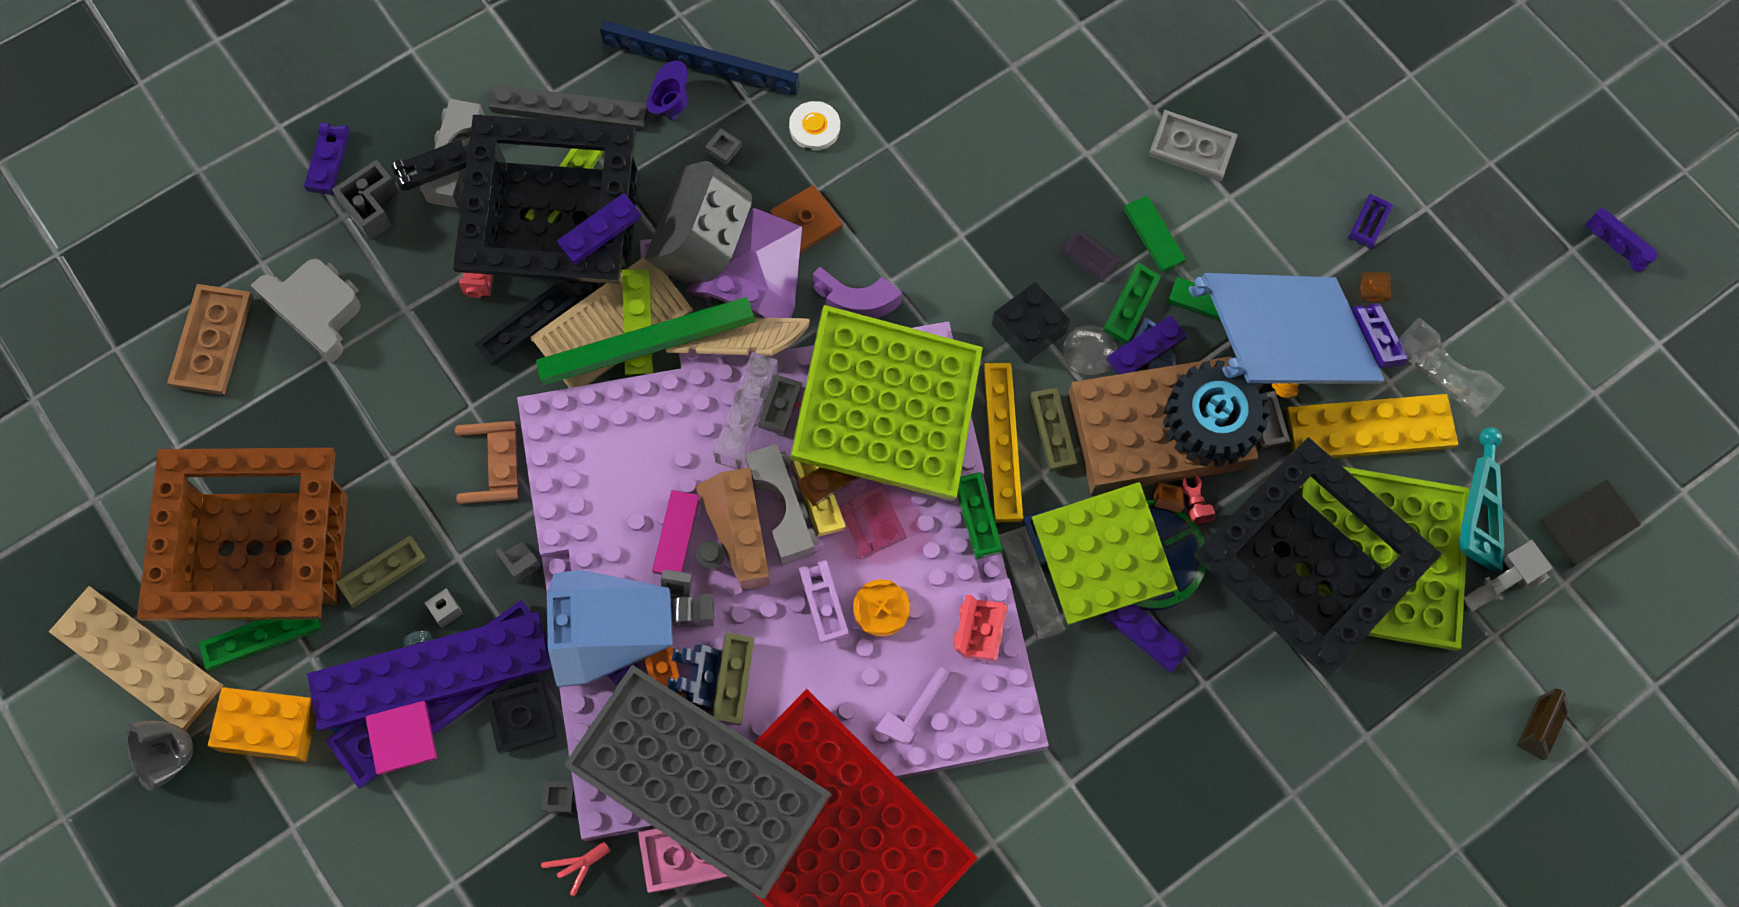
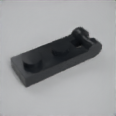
(430, 165)

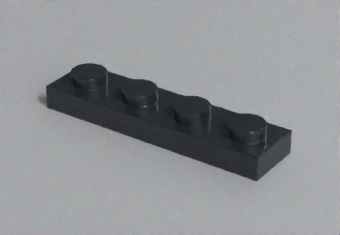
(526, 322)

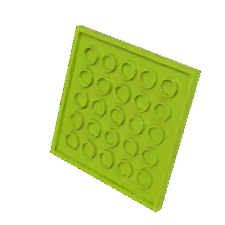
(887, 403)
(1434, 605)

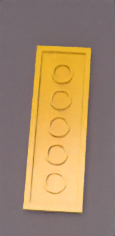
(1375, 426)

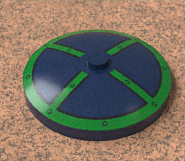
(1180, 542)

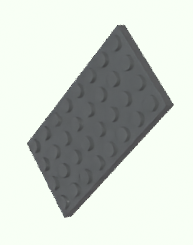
(698, 781)

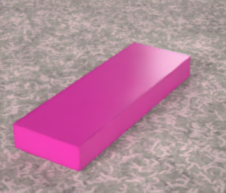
(676, 532)

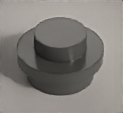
(710, 554)

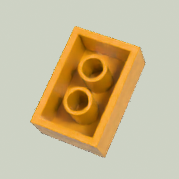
(263, 724)

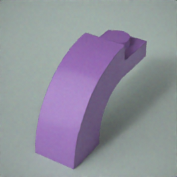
(869, 301)

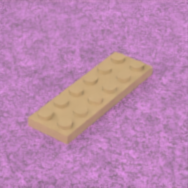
(136, 658)

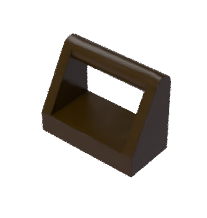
(1544, 723)

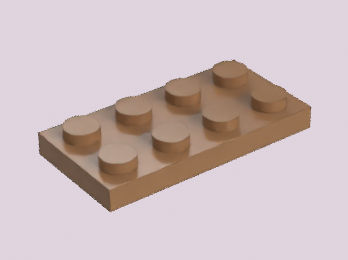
(210, 339)

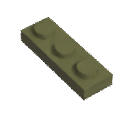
(1053, 429)
(381, 571)
(733, 678)

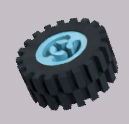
(1203, 433)

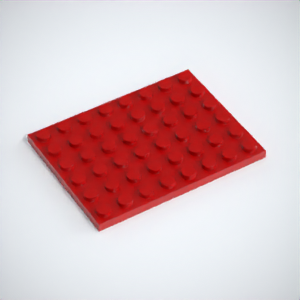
(873, 834)

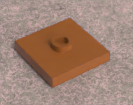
(810, 212)

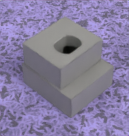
(447, 613)

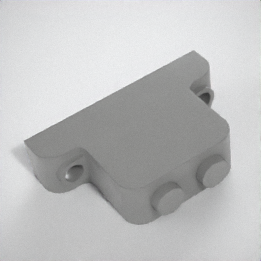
(313, 304)

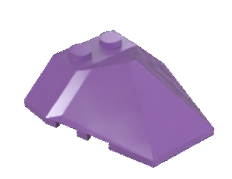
(760, 267)

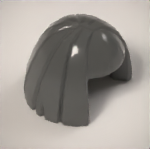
(157, 751)

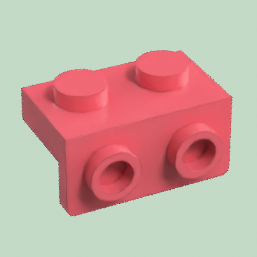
(980, 629)

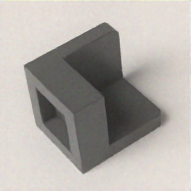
(519, 561)

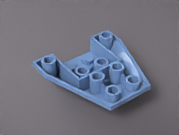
(603, 624)

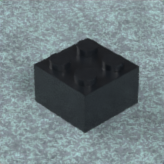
(1030, 322)

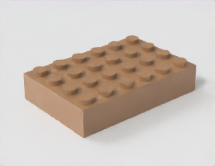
(1125, 434)

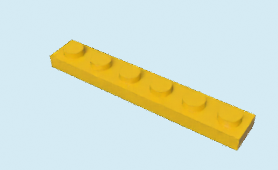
(1003, 442)

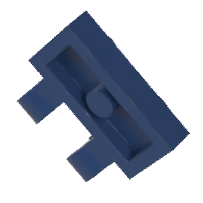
(703, 675)

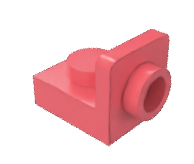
(476, 284)

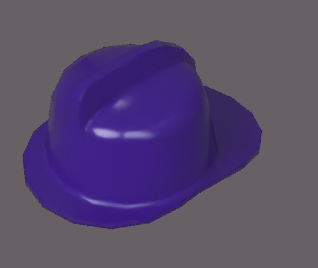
(668, 91)

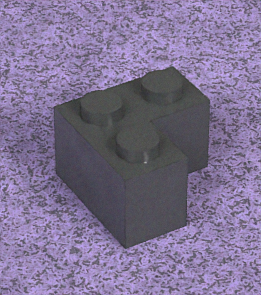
(364, 194)

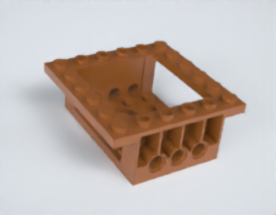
(187, 529)

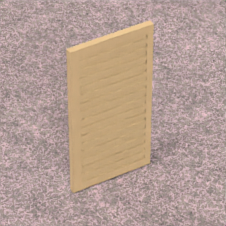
(602, 317)

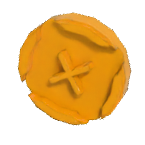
(881, 608)

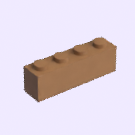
(734, 515)

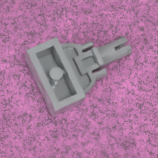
(1524, 566)

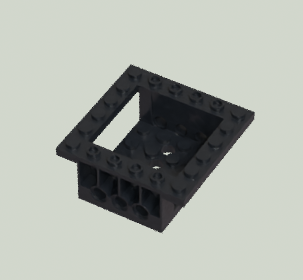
(498, 193)
(1361, 590)

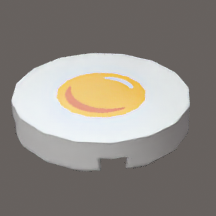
(814, 125)

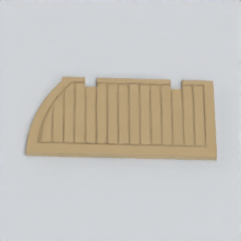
(763, 336)

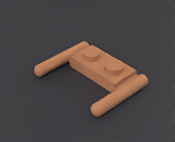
(501, 461)

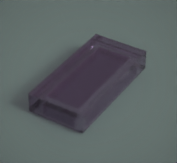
(1090, 255)

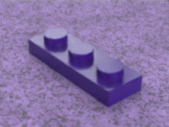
(599, 228)
(1147, 347)
(1148, 636)

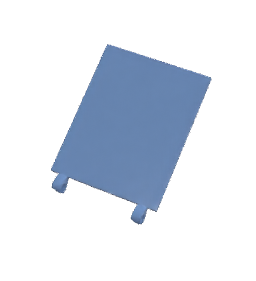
(1289, 329)

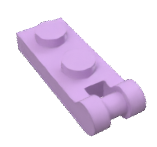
(823, 603)

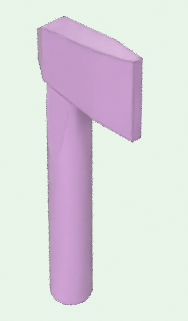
(902, 731)

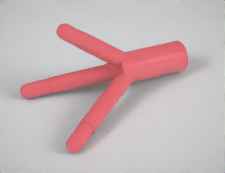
(577, 862)

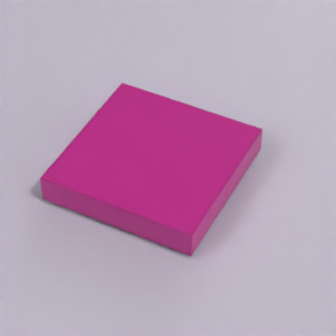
(401, 738)

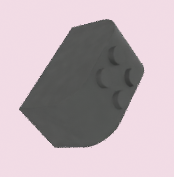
(699, 224)

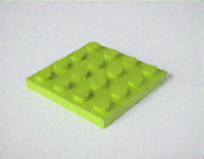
(1104, 553)

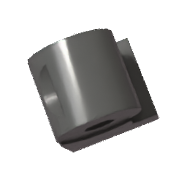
(693, 611)

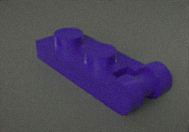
(326, 159)
(1622, 240)
(1380, 335)

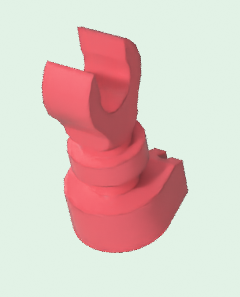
(1199, 511)

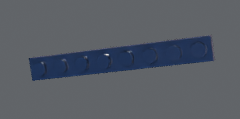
(700, 58)

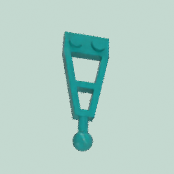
(1473, 542)

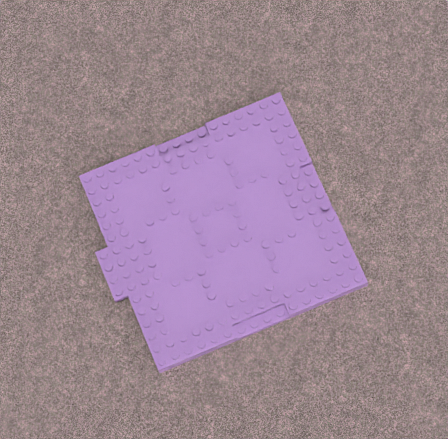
(600, 496)

